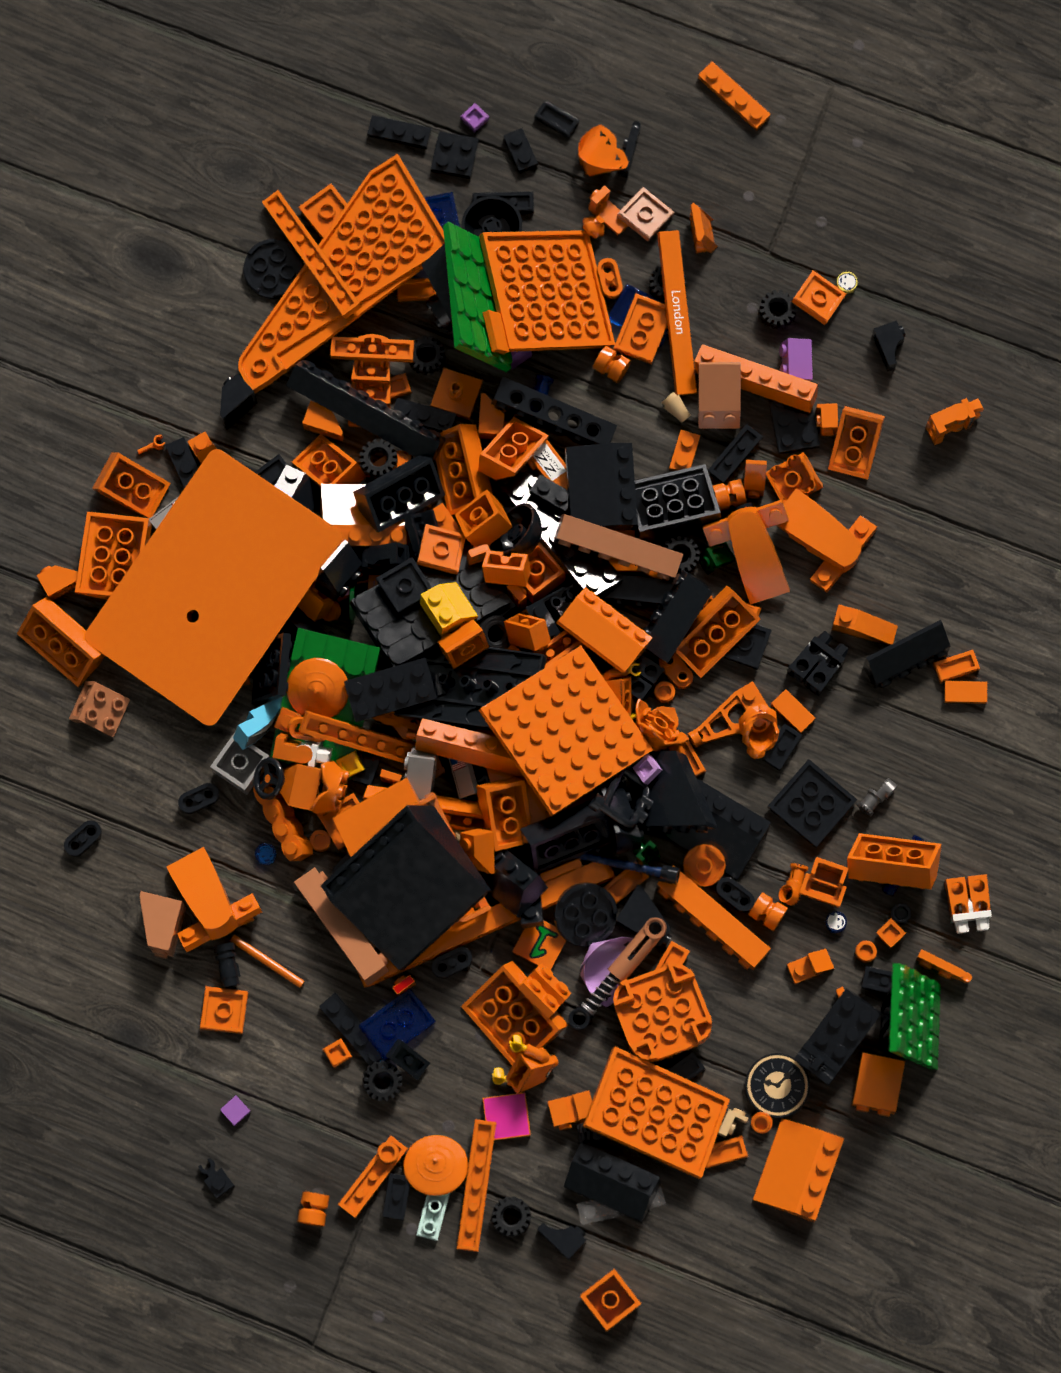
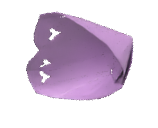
(598, 960)

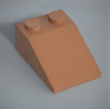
(719, 395)

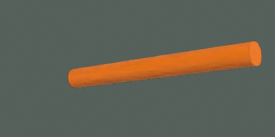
(267, 961)

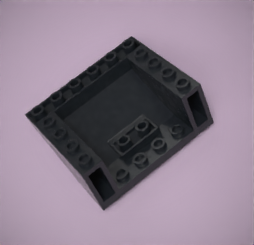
(407, 884)

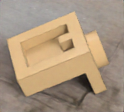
(728, 1125)

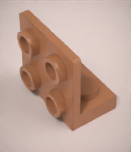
(99, 708)

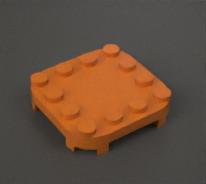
(662, 1012)

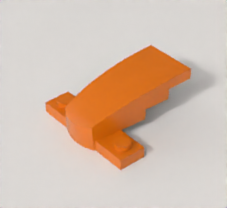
(372, 362)
(825, 537)
(753, 548)
(208, 900)

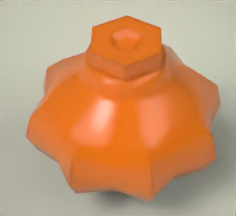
(594, 226)

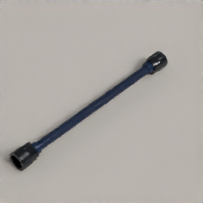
(666, 873)

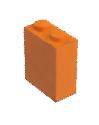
(878, 1084)

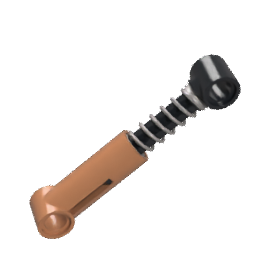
(619, 971)

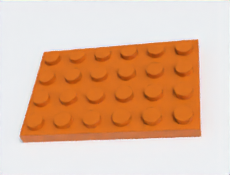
(656, 1112)

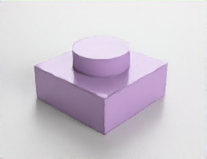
(647, 769)

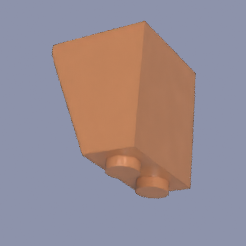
(162, 922)

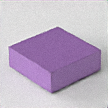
(474, 117)
(235, 1110)

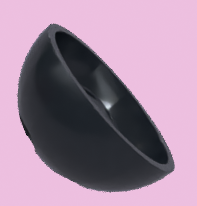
(493, 215)
(523, 535)

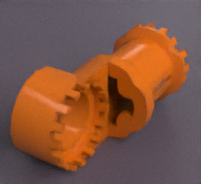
(794, 883)

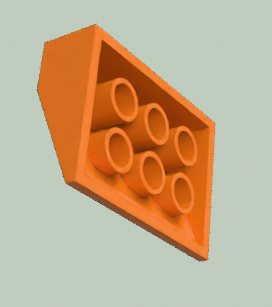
(342, 512)
(109, 551)
(366, 818)
(505, 1011)
(798, 1169)

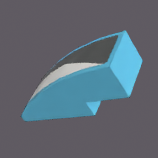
(257, 723)

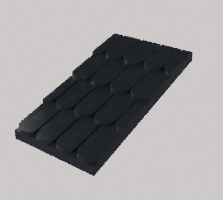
(412, 632)
(472, 684)

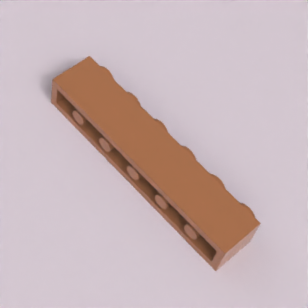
(618, 546)
(349, 938)

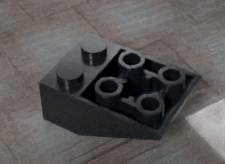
(553, 607)

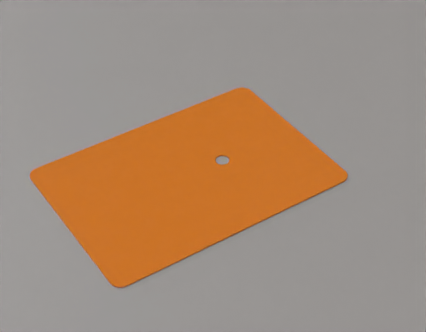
(236, 558)

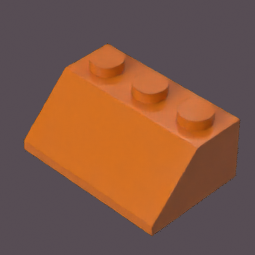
(510, 449)

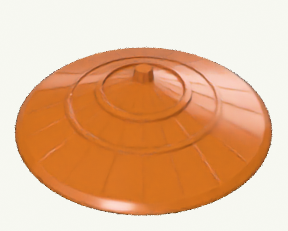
(317, 687)
(435, 1165)

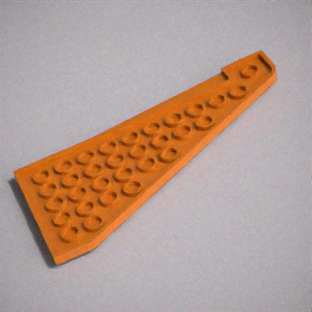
(372, 246)

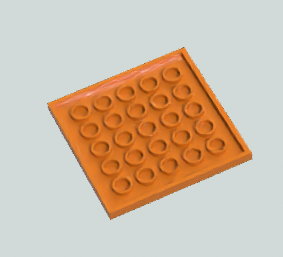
(547, 290)
(565, 730)

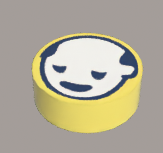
(847, 282)

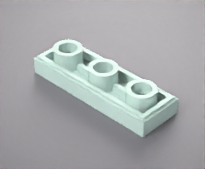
(431, 1219)

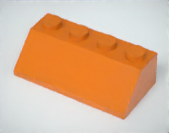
(459, 467)
(604, 630)
(716, 631)
(60, 641)
(894, 861)

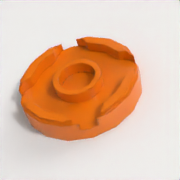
(704, 865)

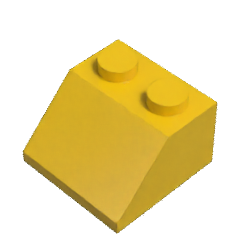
(447, 607)

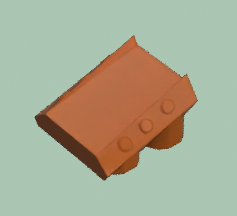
(701, 230)
(794, 474)

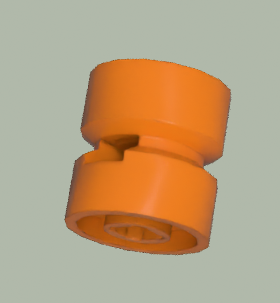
(610, 363)
(722, 494)
(767, 911)
(313, 1209)

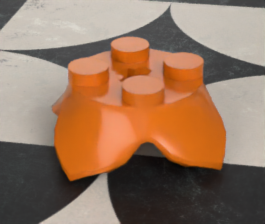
(659, 726)
(332, 790)

